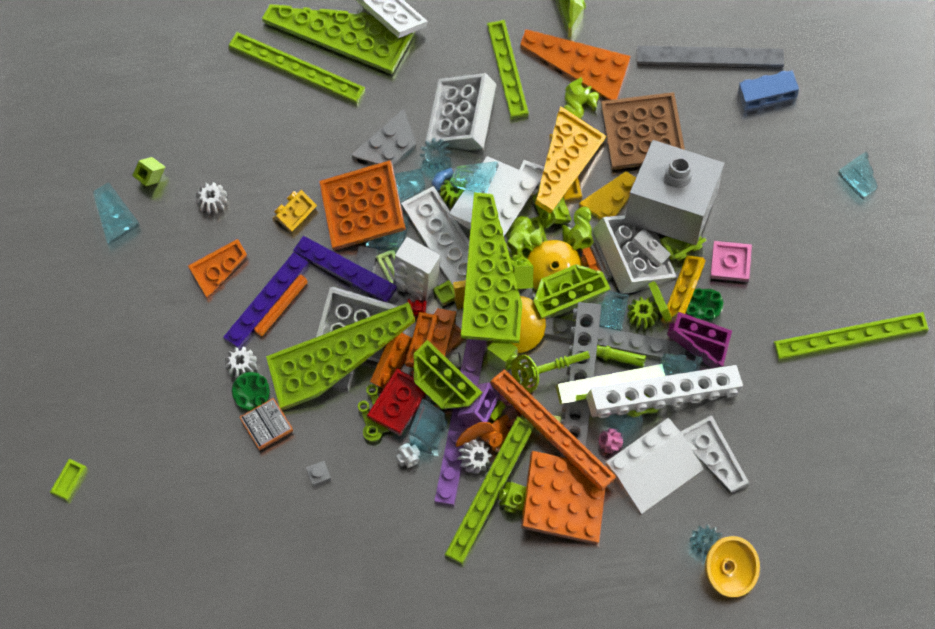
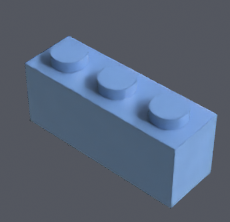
(768, 90)

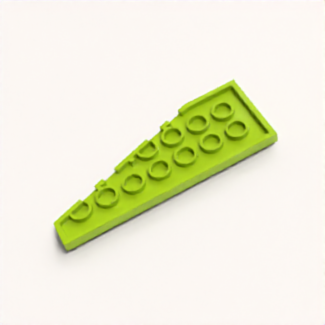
(347, 33)
(491, 293)
(319, 363)

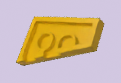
(610, 198)

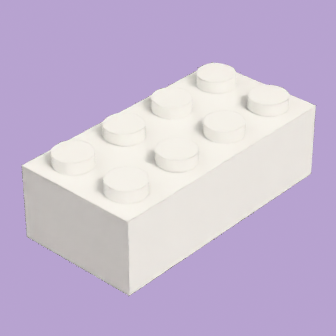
(416, 269)

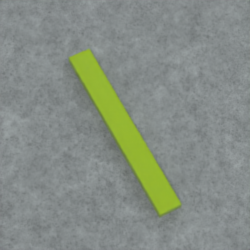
(296, 68)
(850, 336)
(489, 490)

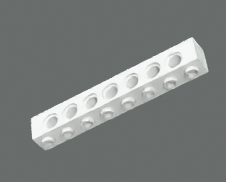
(672, 384)

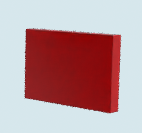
(397, 403)

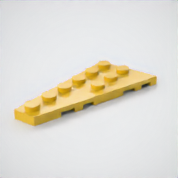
(568, 154)

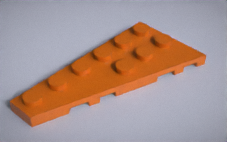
(596, 66)

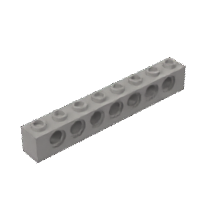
(590, 313)

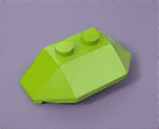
(571, 14)
(566, 288)
(442, 380)

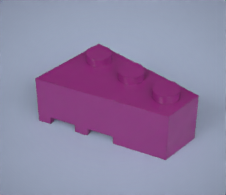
(700, 338)

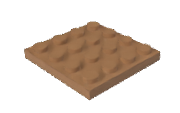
(635, 123)

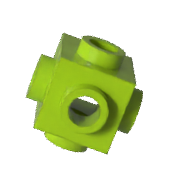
(512, 497)

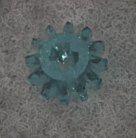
(429, 156)
(699, 536)

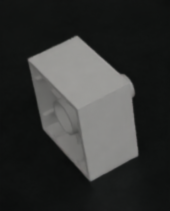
(674, 192)

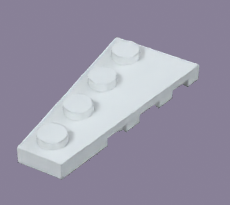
(712, 449)

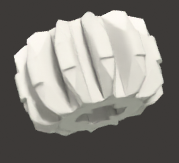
(211, 198)
(240, 356)
(468, 456)

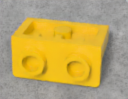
(295, 210)

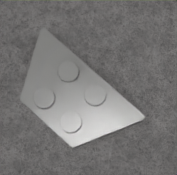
(389, 143)

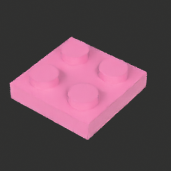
(731, 261)

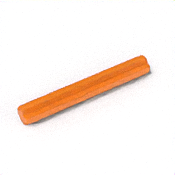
(280, 305)

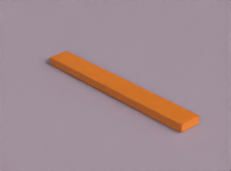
(553, 430)

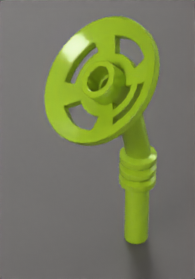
(533, 371)

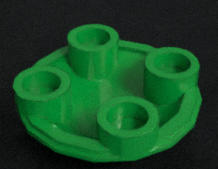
(705, 304)
(250, 390)

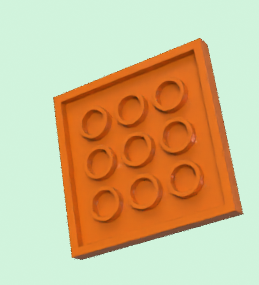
(362, 205)
(561, 500)

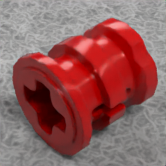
(417, 307)

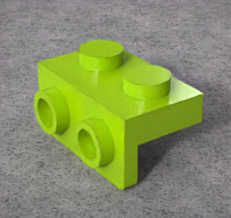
(559, 215)
(679, 248)

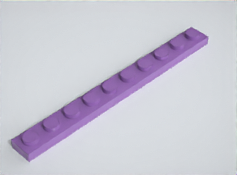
(451, 467)

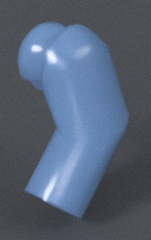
(440, 177)

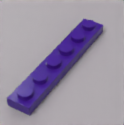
(345, 269)
(275, 288)

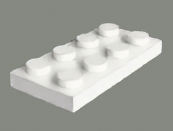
(395, 15)

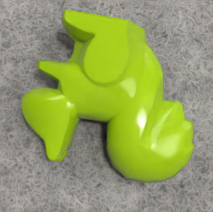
(577, 96)
(581, 233)
(521, 238)

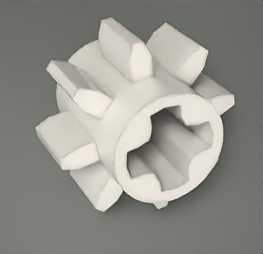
(408, 455)

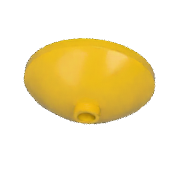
(548, 253)
(532, 326)
(741, 563)

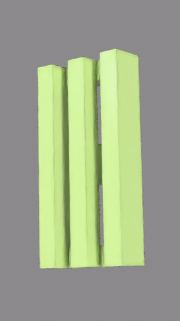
(379, 259)

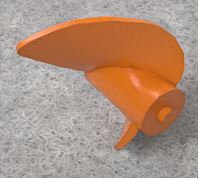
(493, 433)

